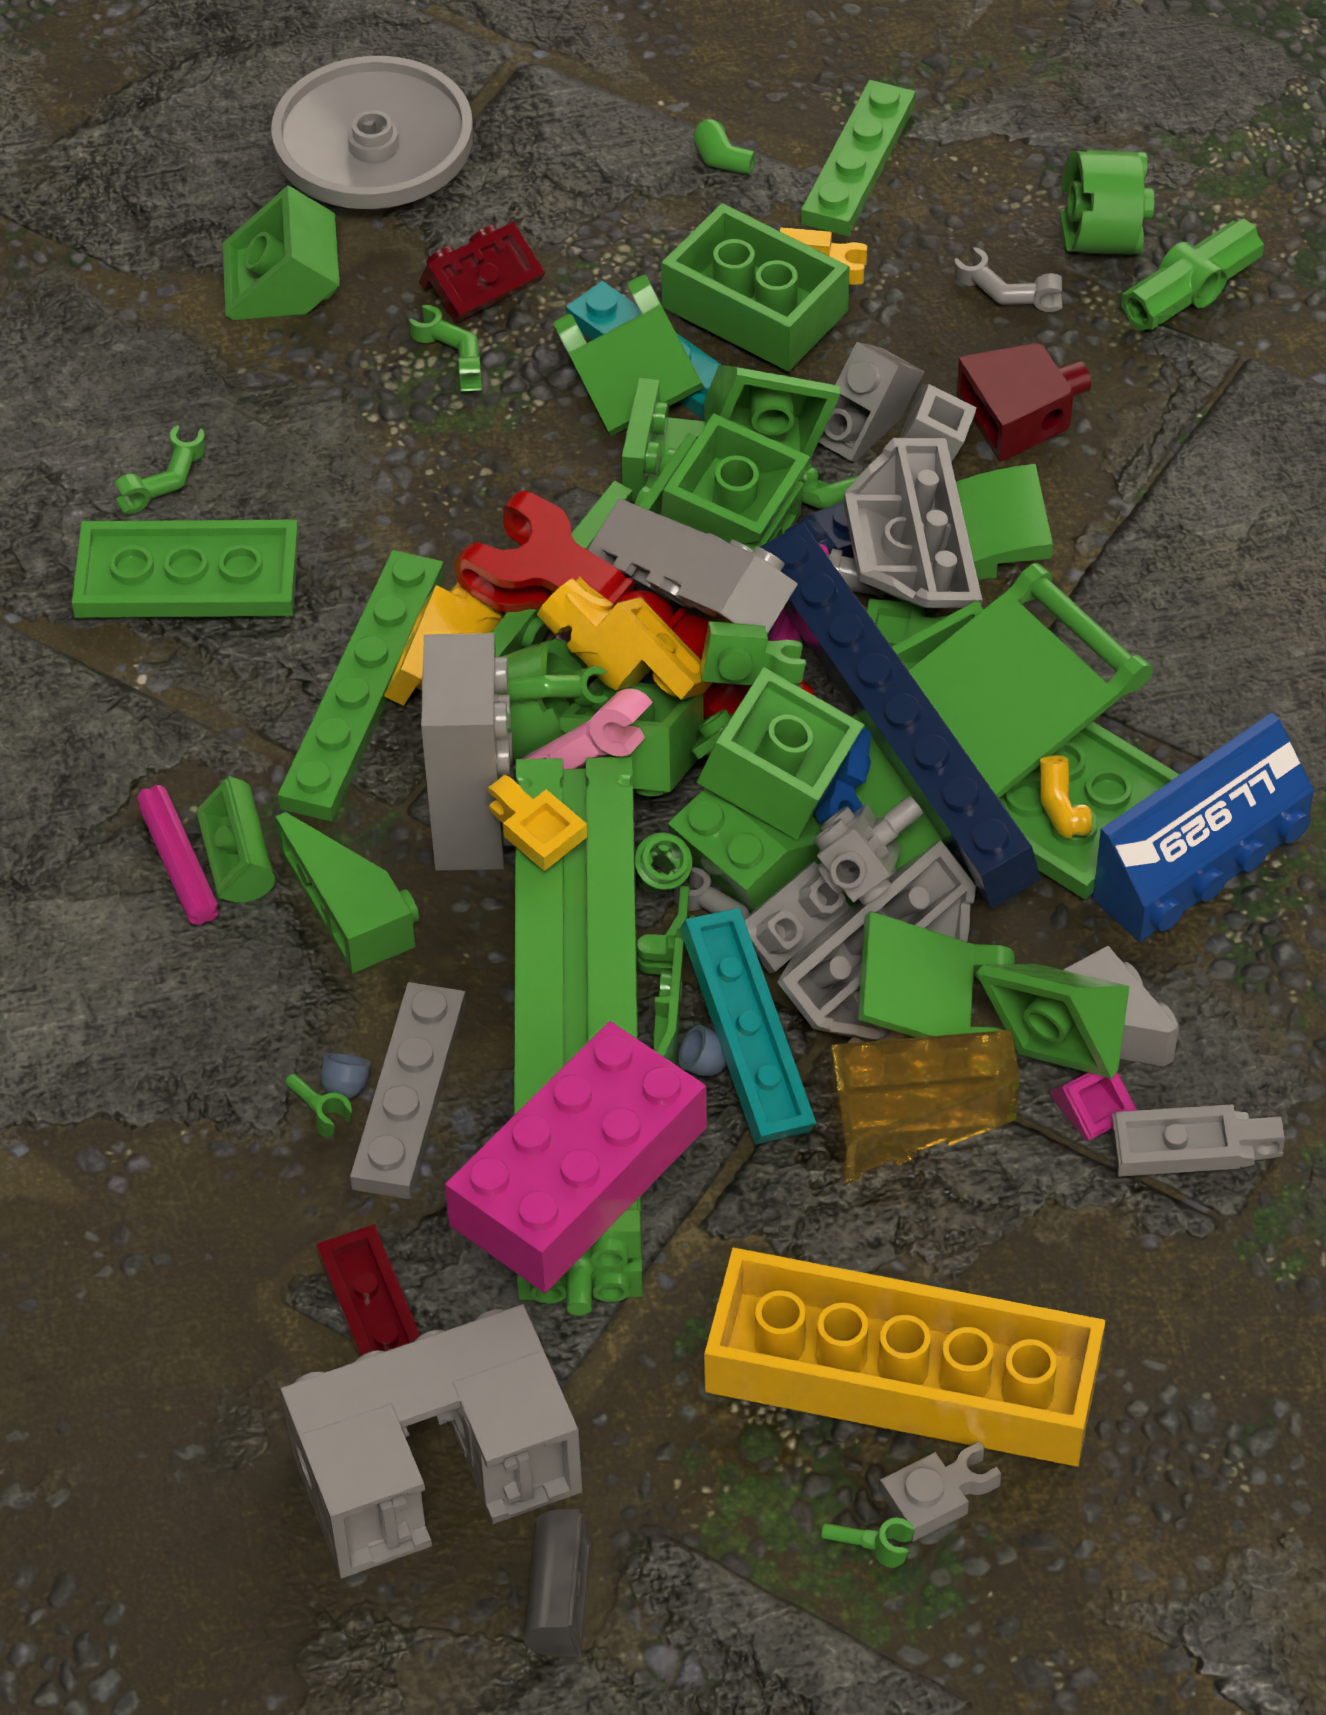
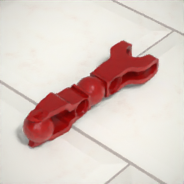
(548, 559)

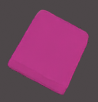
(1091, 1101)

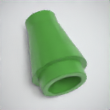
(667, 853)

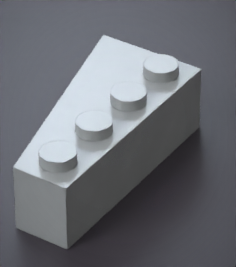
(694, 567)

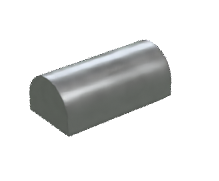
(558, 1584)

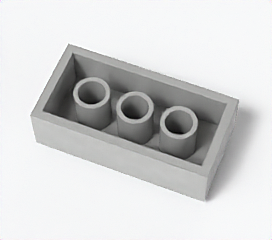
(465, 747)

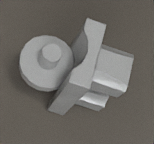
(793, 917)

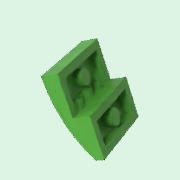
(1005, 518)

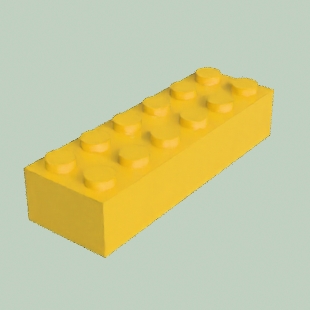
(904, 1356)

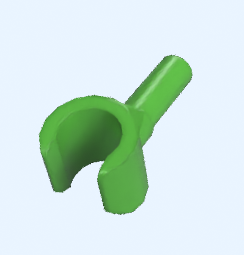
(321, 1104)
(875, 1540)

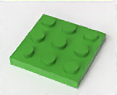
(1104, 776)

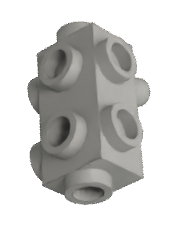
(861, 849)

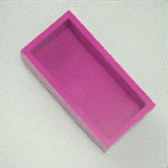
(576, 1156)

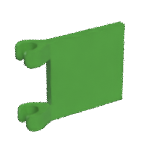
(631, 351)
(920, 978)

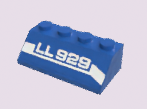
(1202, 830)

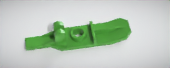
(666, 957)

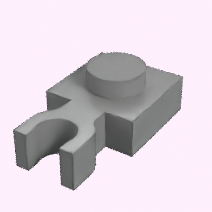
(935, 1494)

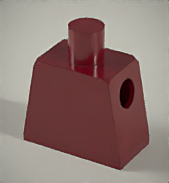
(1019, 395)

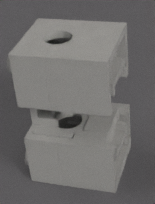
(479, 1377)

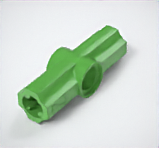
(1192, 275)

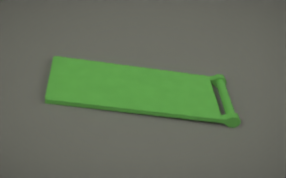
(1008, 695)

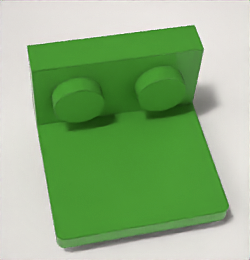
(650, 436)

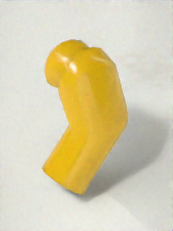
(1056, 799)

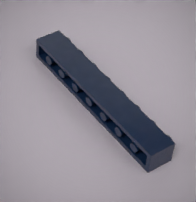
(904, 722)

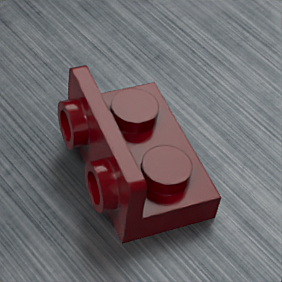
(482, 271)

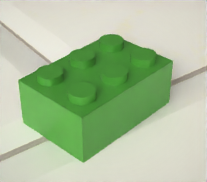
(755, 286)

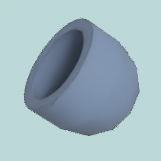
(702, 1052)
(344, 1073)

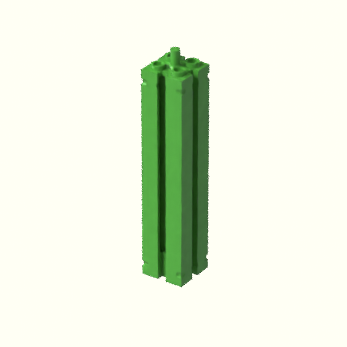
(577, 976)

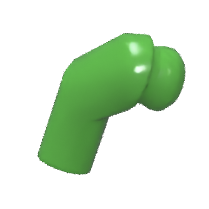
(717, 150)

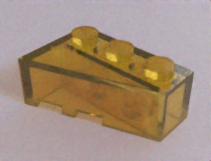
(919, 1093)

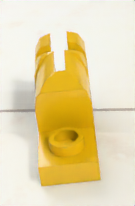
(441, 614)
(622, 640)

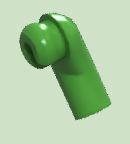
(820, 493)

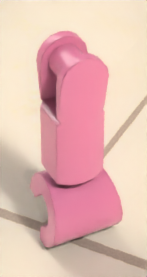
(601, 735)

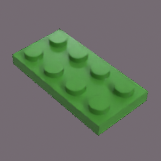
(186, 568)

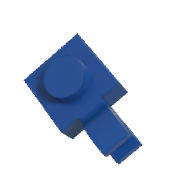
(850, 775)

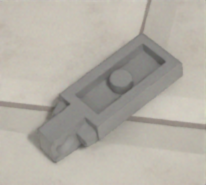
(1192, 1140)

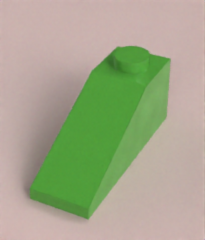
(350, 895)

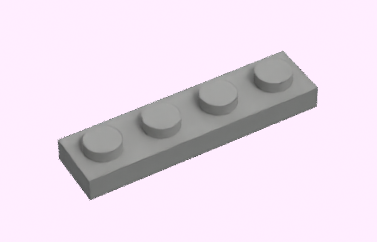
(408, 1091)

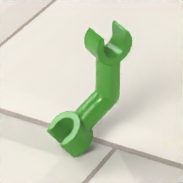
(466, 342)
(138, 492)
(556, 686)

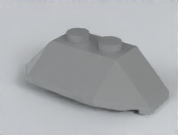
(912, 527)
(827, 972)

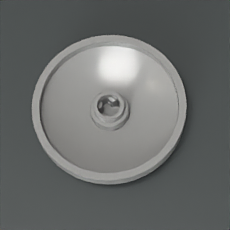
(372, 132)

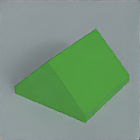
(1059, 1014)

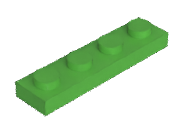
(858, 158)

